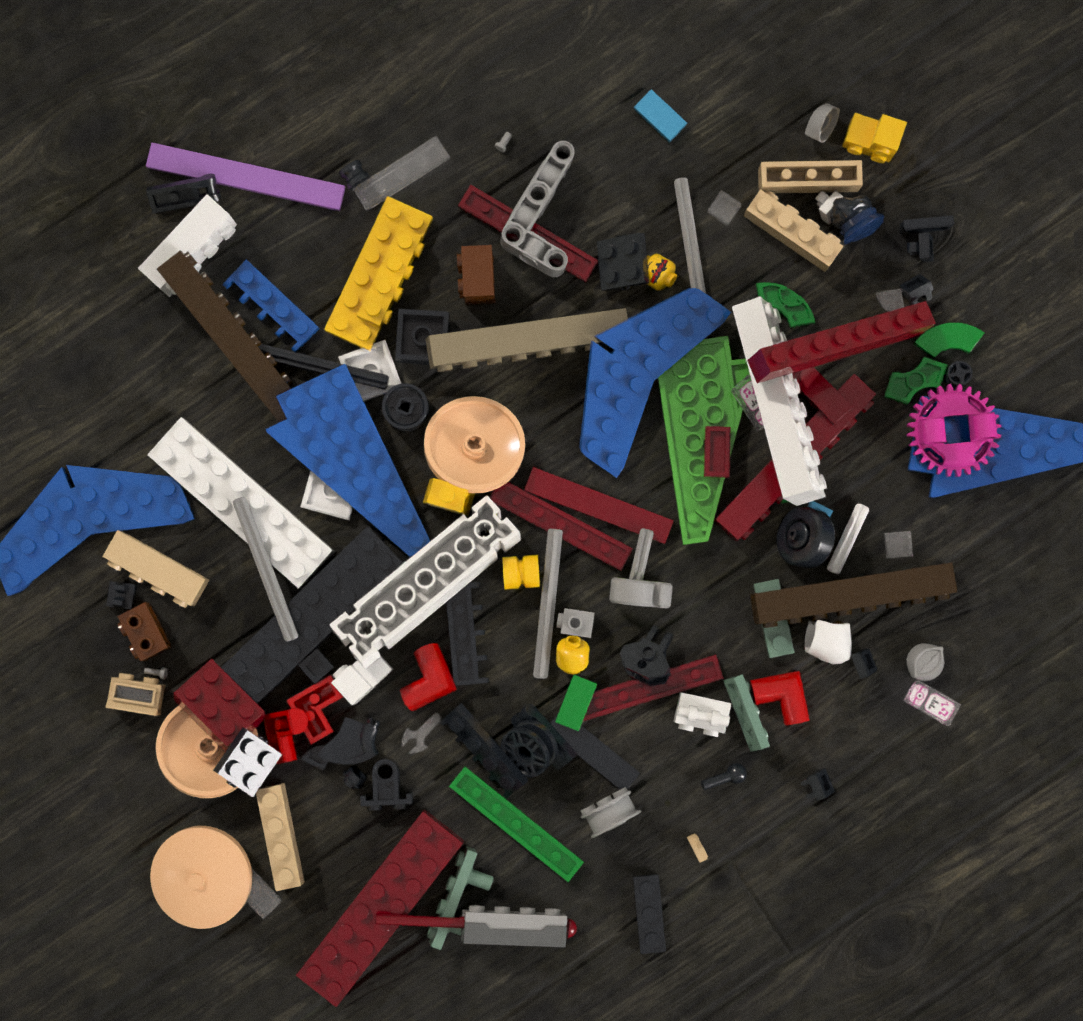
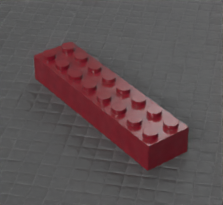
(392, 891)

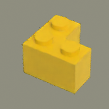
(874, 137)

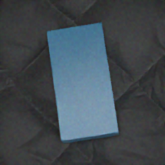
(660, 115)

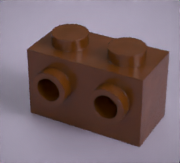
(143, 632)

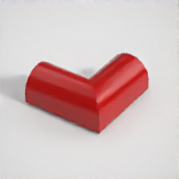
(435, 680)
(786, 689)
(312, 702)
(281, 727)

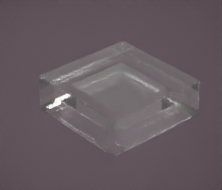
(724, 208)
(898, 544)

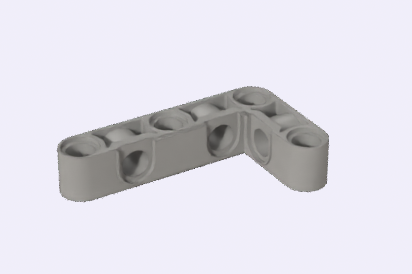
(530, 246)

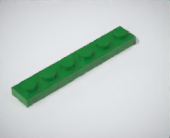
(516, 824)

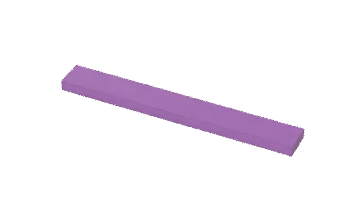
(246, 176)

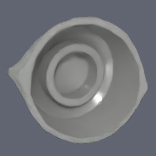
(822, 122)
(925, 661)

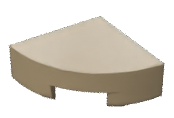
(697, 847)

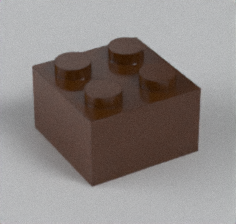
(477, 270)

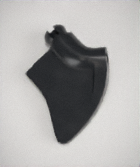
(352, 743)

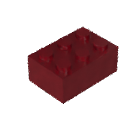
(218, 704)

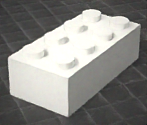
(197, 233)

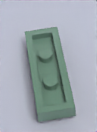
(777, 638)
(747, 713)

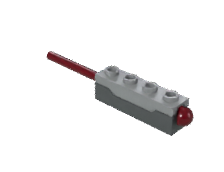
(498, 926)

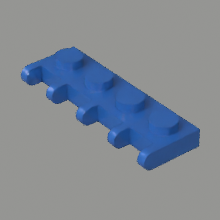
(273, 304)

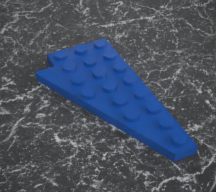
(341, 446)
(1025, 448)

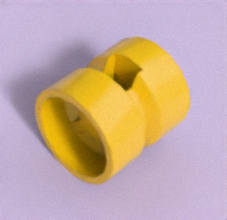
(521, 572)

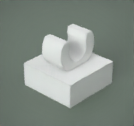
(825, 204)

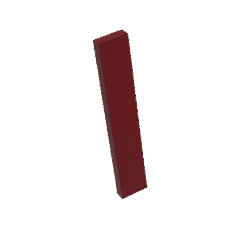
(496, 216)
(597, 504)
(574, 531)
(635, 693)

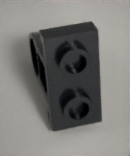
(386, 790)

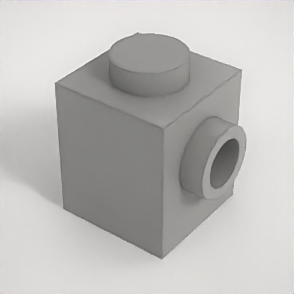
(576, 622)

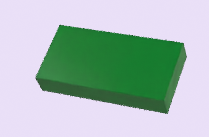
(576, 702)

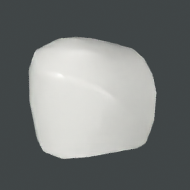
(829, 641)

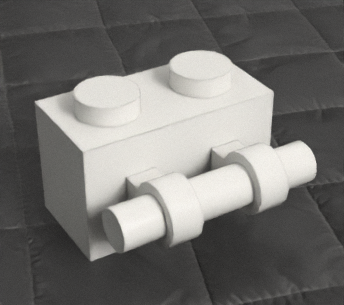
(702, 713)

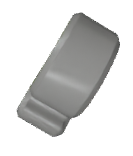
(640, 593)

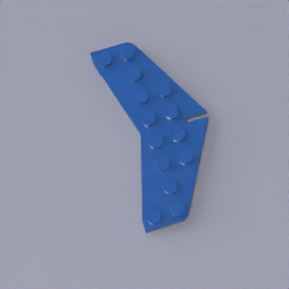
(623, 379)
(69, 515)

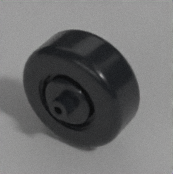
(805, 537)

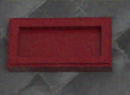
(717, 451)

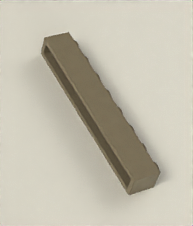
(519, 340)

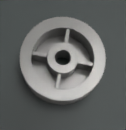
(610, 812)

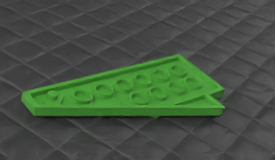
(695, 396)

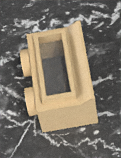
(136, 695)

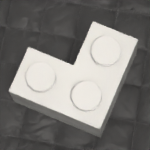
(356, 682)

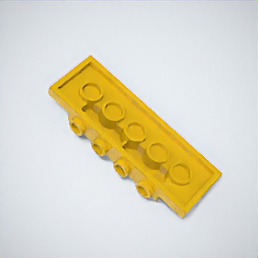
(379, 274)

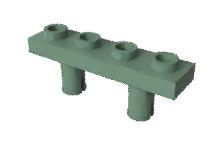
(455, 885)

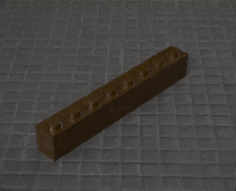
(226, 330)
(853, 593)

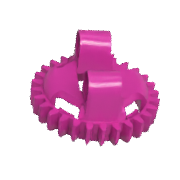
(930, 430)

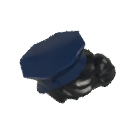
(855, 217)

